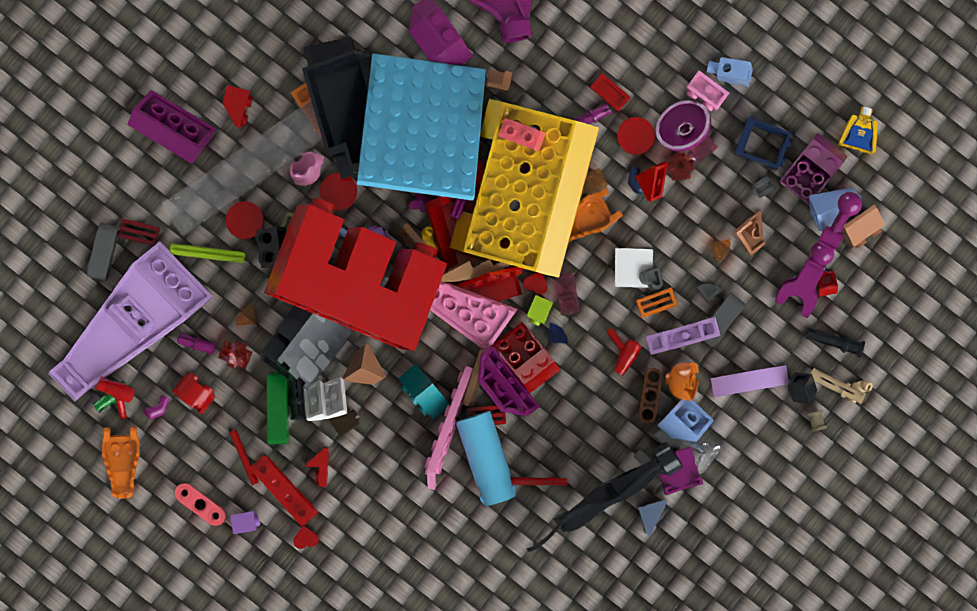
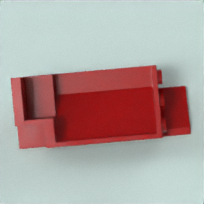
(493, 285)

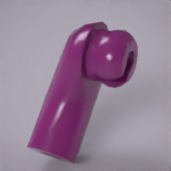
(158, 410)

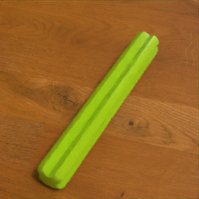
(207, 253)

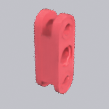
(190, 502)

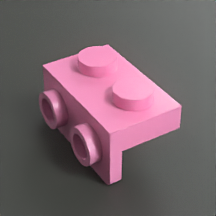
(706, 91)

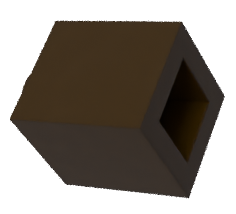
(345, 422)

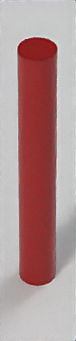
(243, 456)
(539, 481)

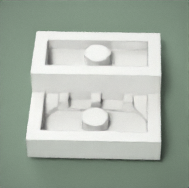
(630, 264)
(325, 400)

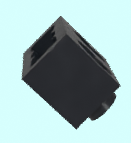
(268, 248)

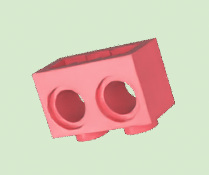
(521, 134)

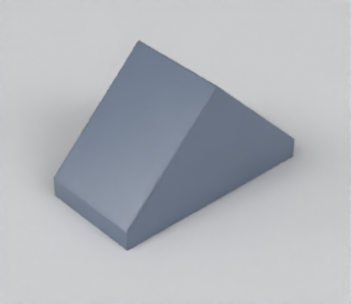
(650, 514)

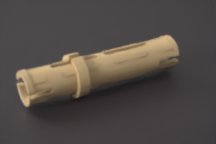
(858, 396)

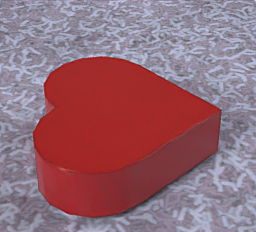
(536, 283)
(305, 538)

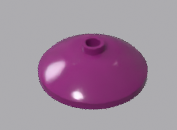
(678, 120)

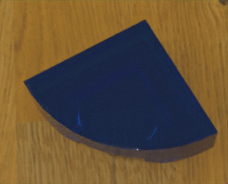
(557, 334)

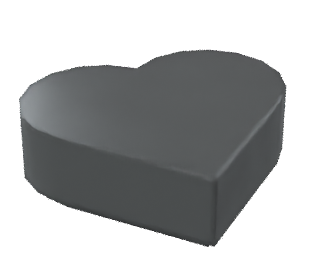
(652, 278)

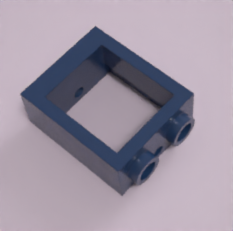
(786, 143)

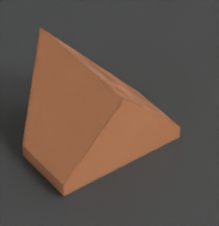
(751, 234)
(364, 367)

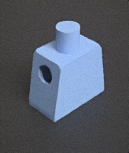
(739, 74)

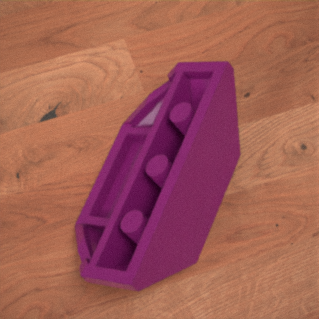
(437, 35)
(504, 385)

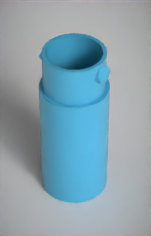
(486, 458)

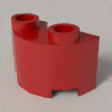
(194, 393)

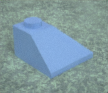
(686, 421)

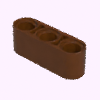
(650, 405)

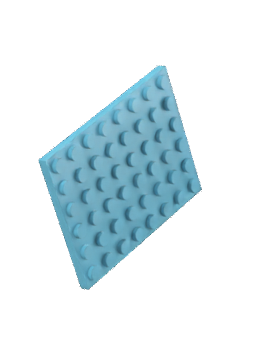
(422, 127)

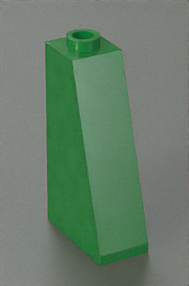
(277, 409)

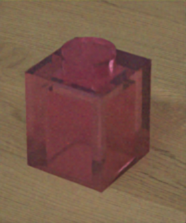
(702, 150)

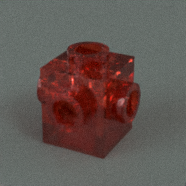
(680, 174)
(235, 354)

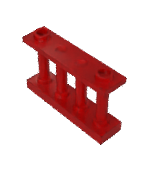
(284, 490)

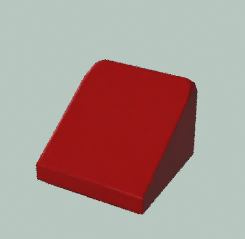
(827, 284)

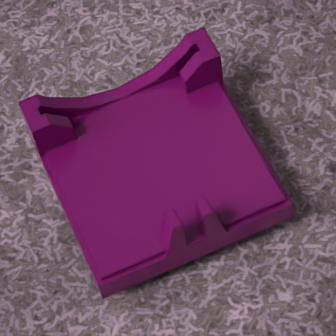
(685, 477)

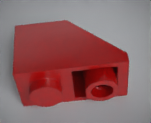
(236, 103)

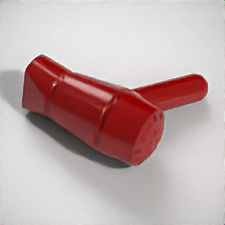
(628, 352)
(119, 391)

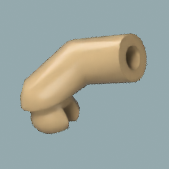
(863, 386)

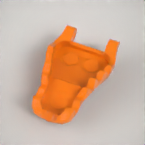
(593, 215)
(121, 457)

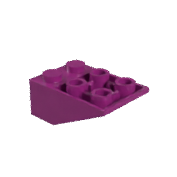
(813, 168)

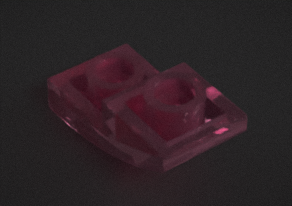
(567, 294)

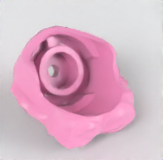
(306, 169)

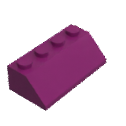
(171, 126)

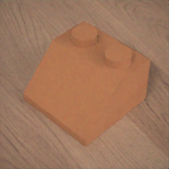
(863, 226)

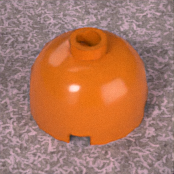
(683, 381)

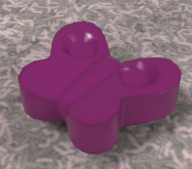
(420, 202)

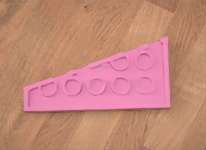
(471, 314)
(446, 429)

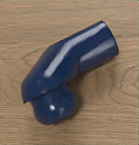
(632, 181)

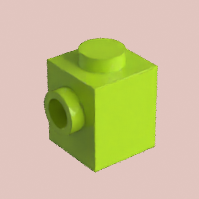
(539, 310)

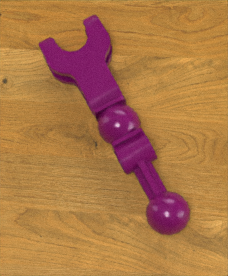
(820, 255)

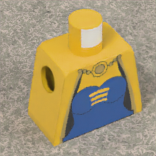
(860, 132)

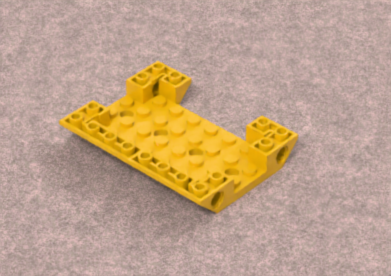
(545, 194)

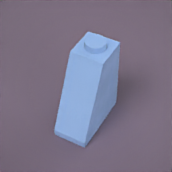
(825, 207)

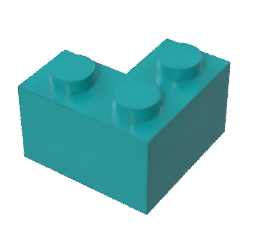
(423, 392)

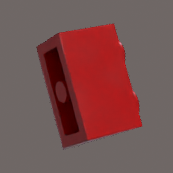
(526, 357)

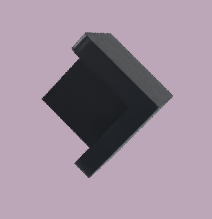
(802, 387)

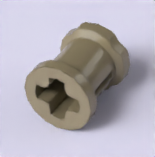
(816, 420)

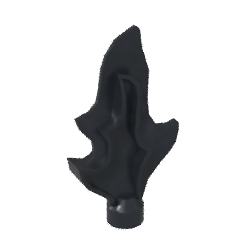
(616, 490)

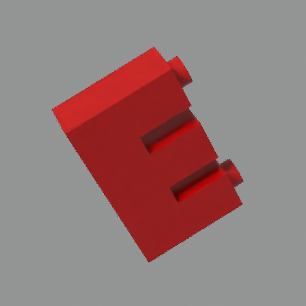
(351, 288)

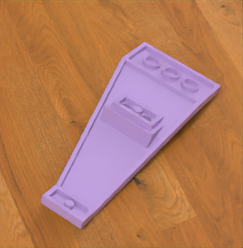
(158, 295)

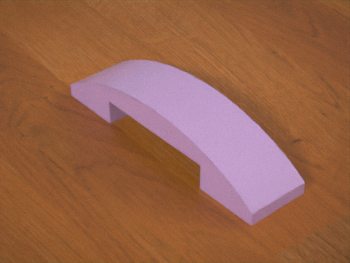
(683, 336)
(749, 381)

